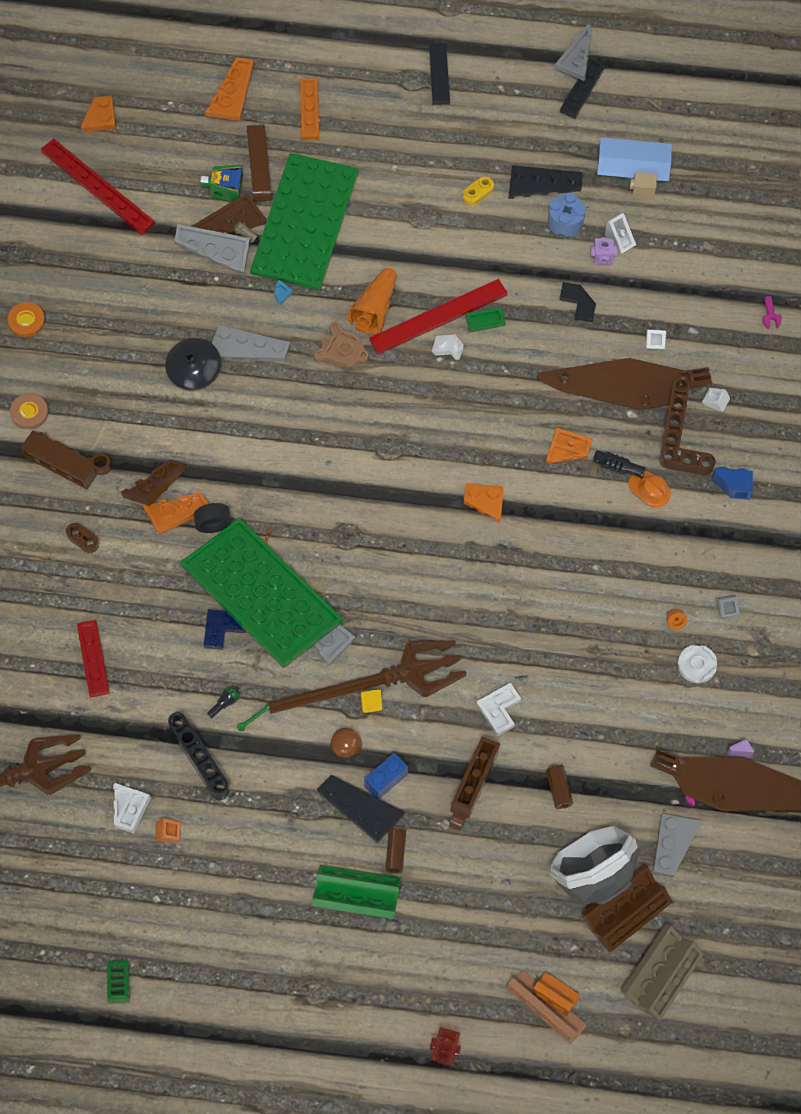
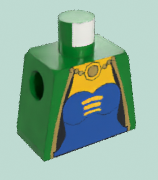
(225, 182)

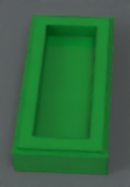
(485, 319)

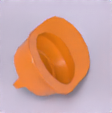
(650, 489)

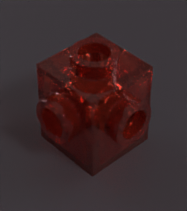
(445, 1046)

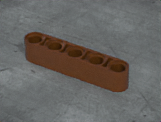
(259, 163)

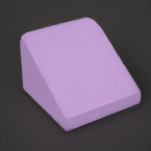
(741, 749)

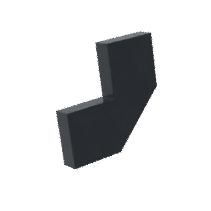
(577, 294)

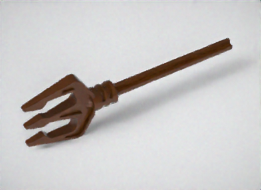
(409, 672)
(36, 768)

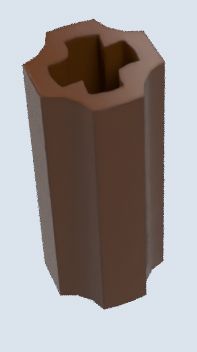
(559, 787)
(395, 850)

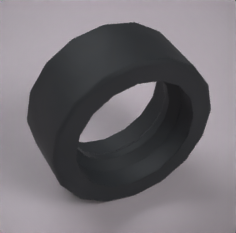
(212, 518)

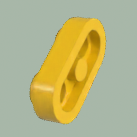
(479, 190)

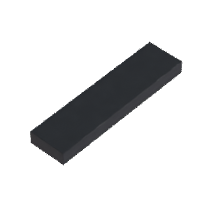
(439, 74)
(582, 89)

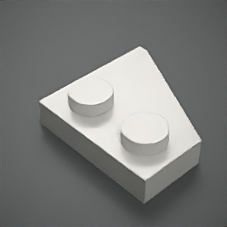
(129, 807)

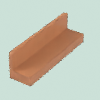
(567, 1027)

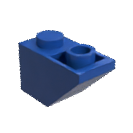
(735, 483)

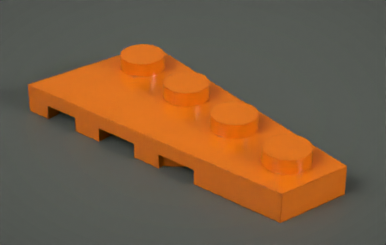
(232, 92)

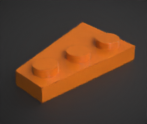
(172, 513)

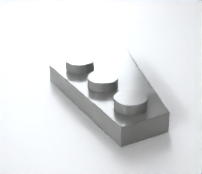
(673, 842)

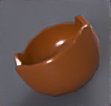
(346, 742)

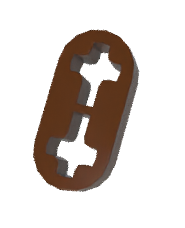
(80, 540)

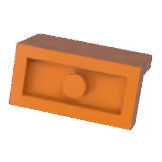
(556, 994)

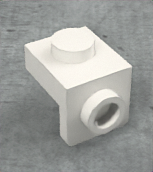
(448, 345)

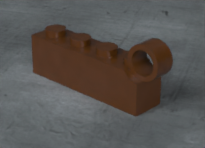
(63, 461)
(473, 782)

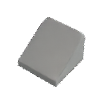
(728, 606)

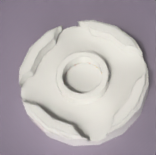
(697, 664)

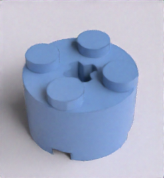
(566, 215)

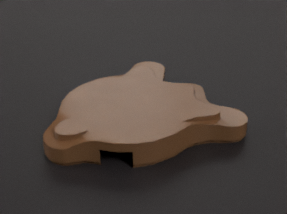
(342, 348)

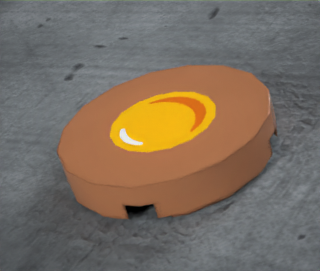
(29, 411)

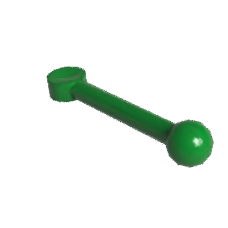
(241, 726)

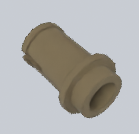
(244, 231)

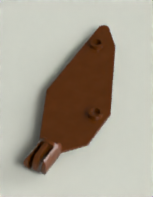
(624, 382)
(731, 782)

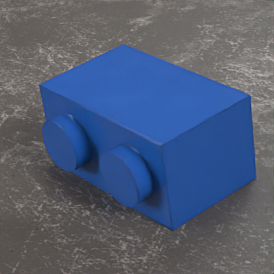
(386, 776)

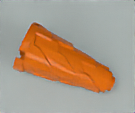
(373, 304)

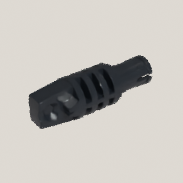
(618, 464)

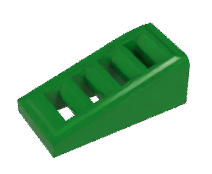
(118, 998)

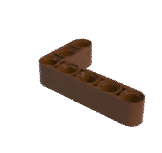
(675, 432)

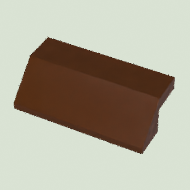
(628, 911)

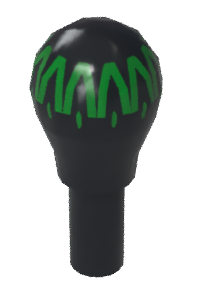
(228, 697)

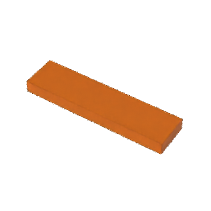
(309, 109)

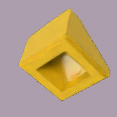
(371, 701)

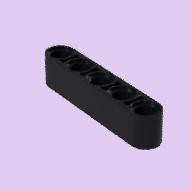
(202, 764)

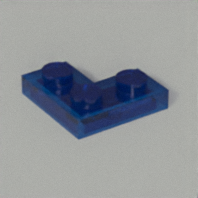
(217, 624)

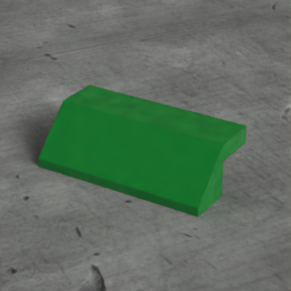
(356, 891)

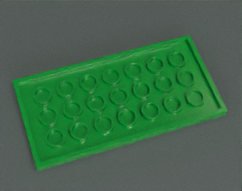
(304, 221)
(261, 592)

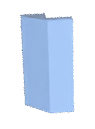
(626, 157)

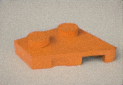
(99, 115)
(568, 447)
(485, 499)

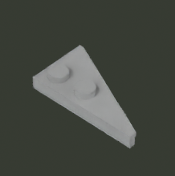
(575, 58)

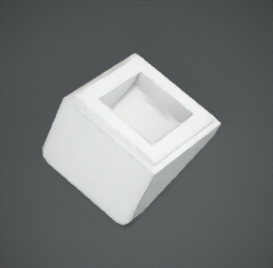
(655, 339)
(716, 399)

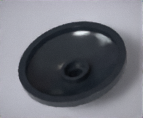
(195, 373)

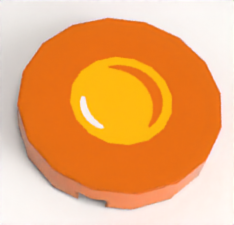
(26, 319)

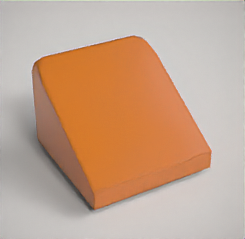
(167, 830)

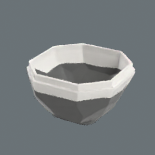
(596, 865)

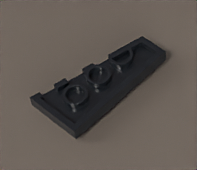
(531, 180)
(363, 809)

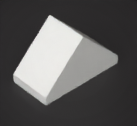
(619, 231)

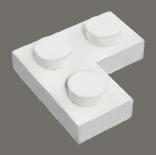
(495, 706)

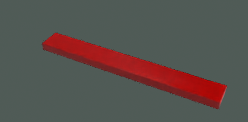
(98, 186)
(438, 316)

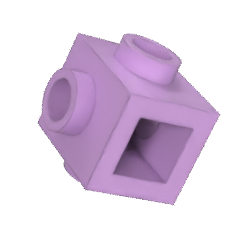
(603, 252)

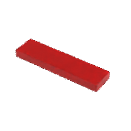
(92, 658)

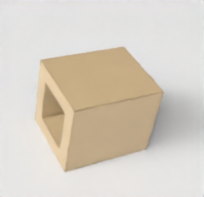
(643, 185)

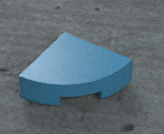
(282, 292)

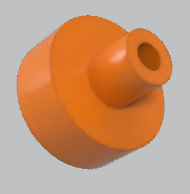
(676, 619)

